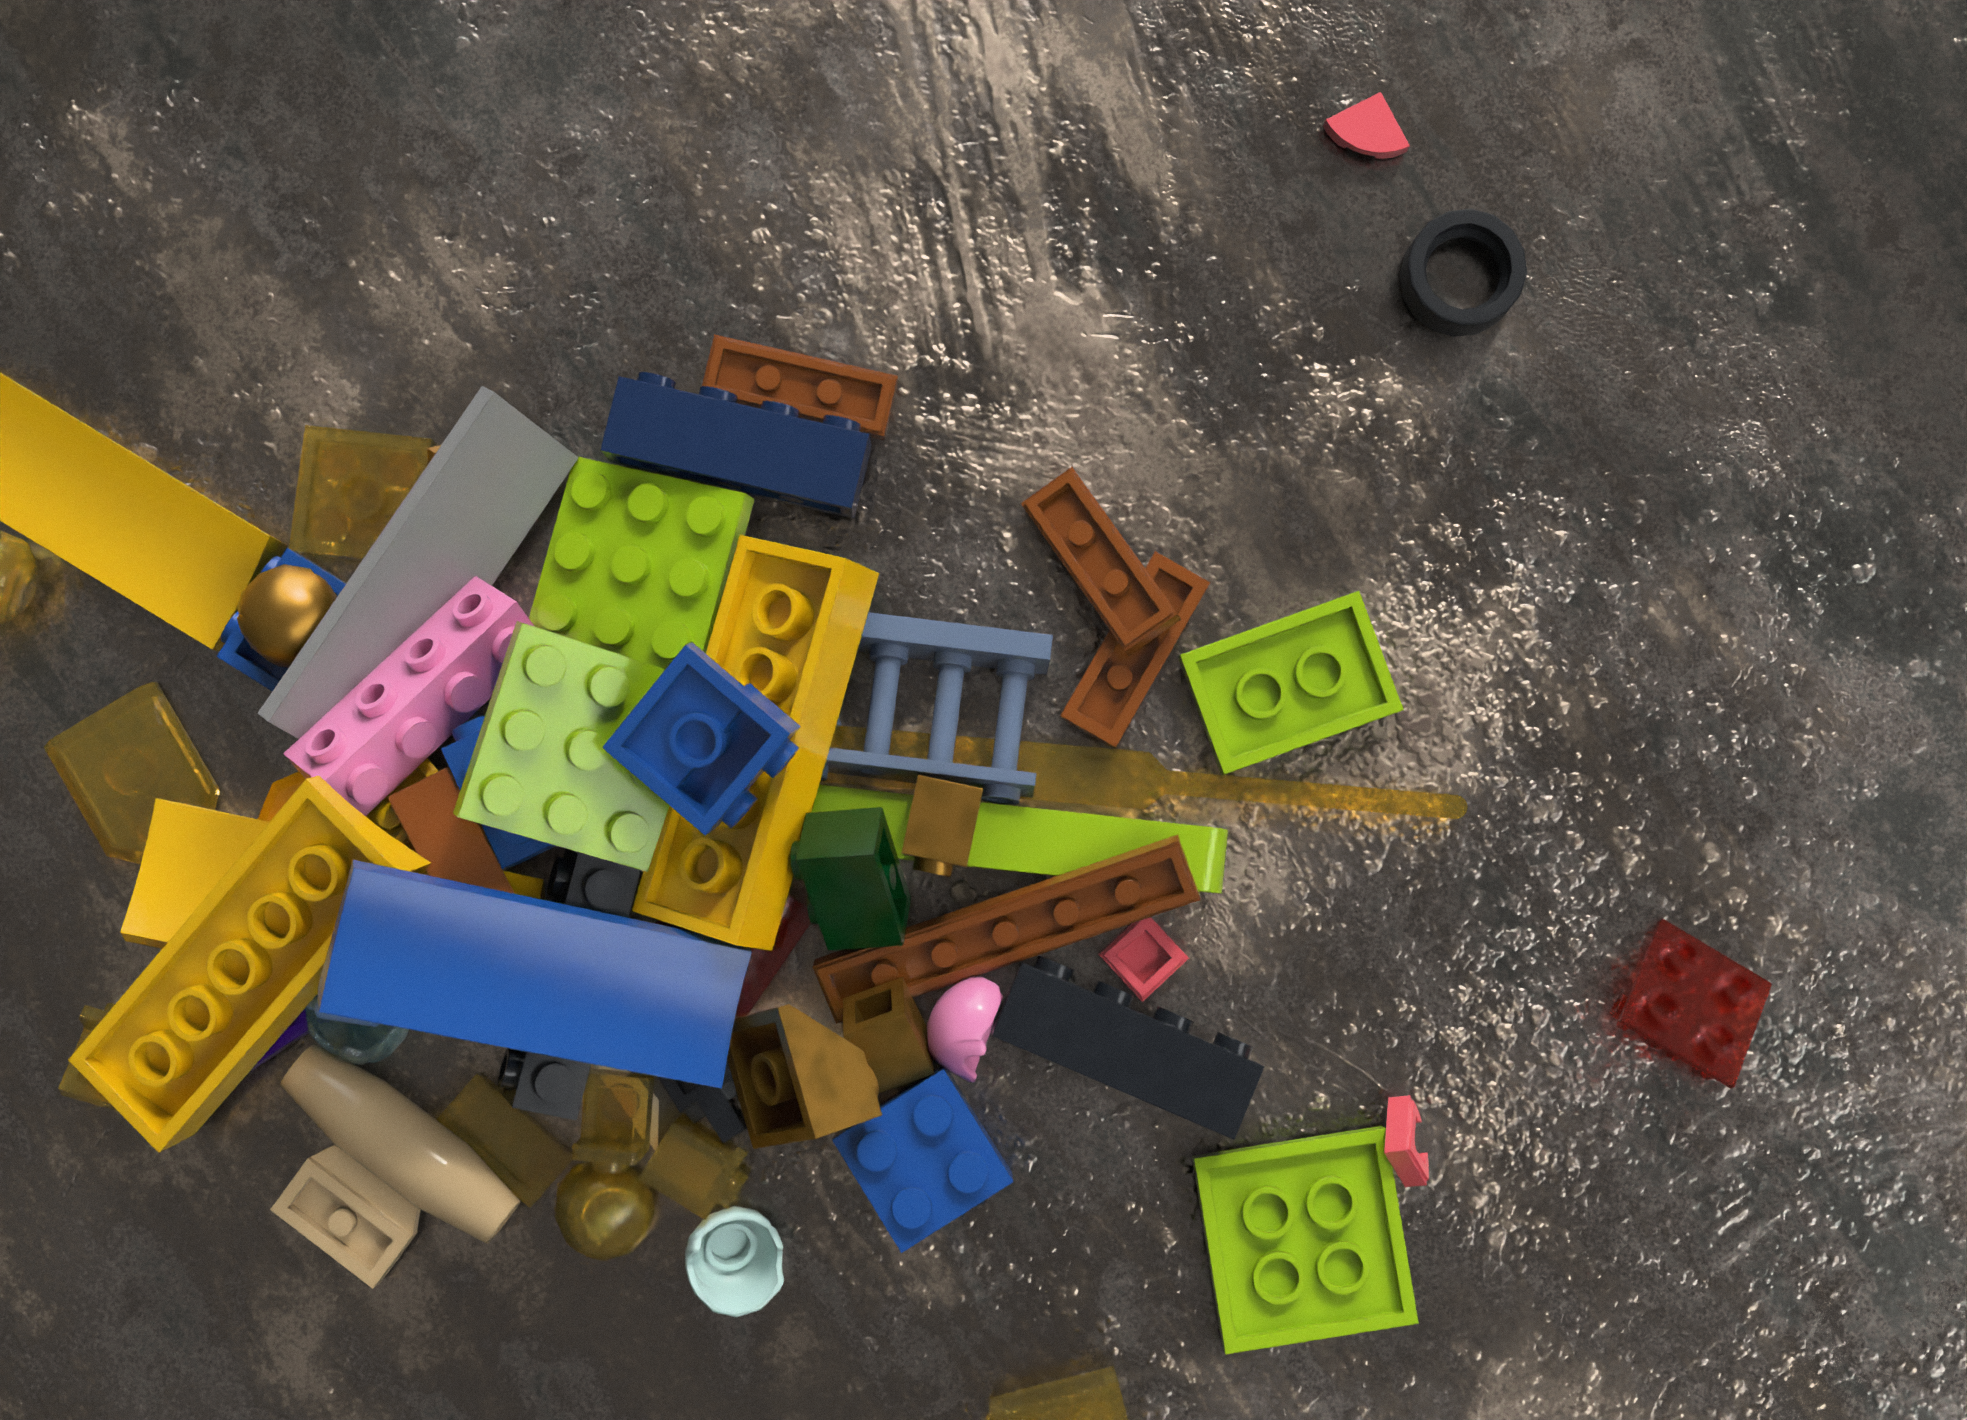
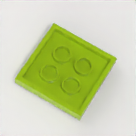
(638, 561)
(543, 757)
(1304, 1240)

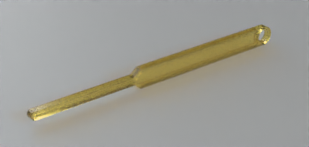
(1139, 779)

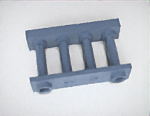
(953, 652)

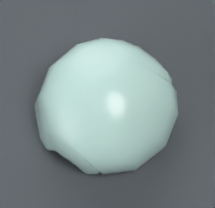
(735, 1261)

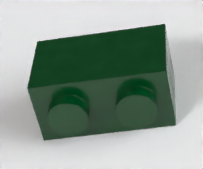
(852, 878)

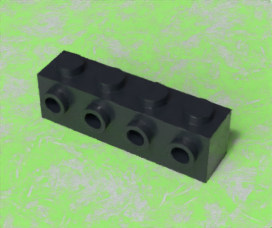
(1127, 1048)
(548, 1082)

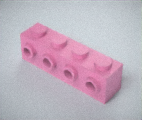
(412, 698)

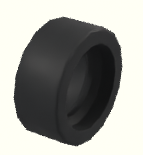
(1494, 237)

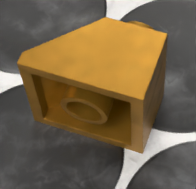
(798, 1078)

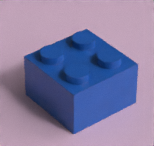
(923, 1159)

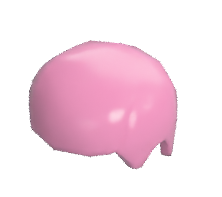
(962, 1025)

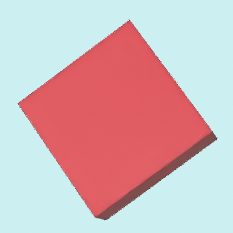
(1143, 957)

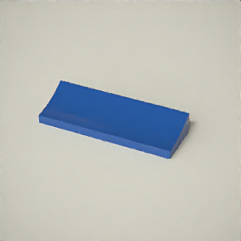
(531, 975)

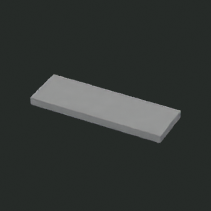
(452, 526)

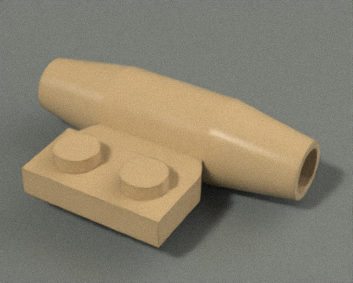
(385, 1166)

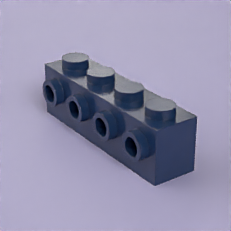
(737, 445)

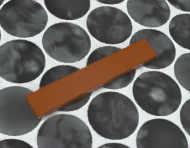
(1018, 924)

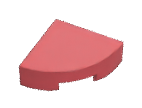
(1368, 129)
(1400, 1142)

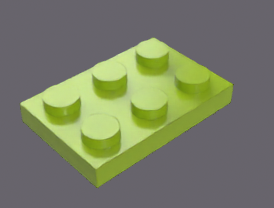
(1290, 683)

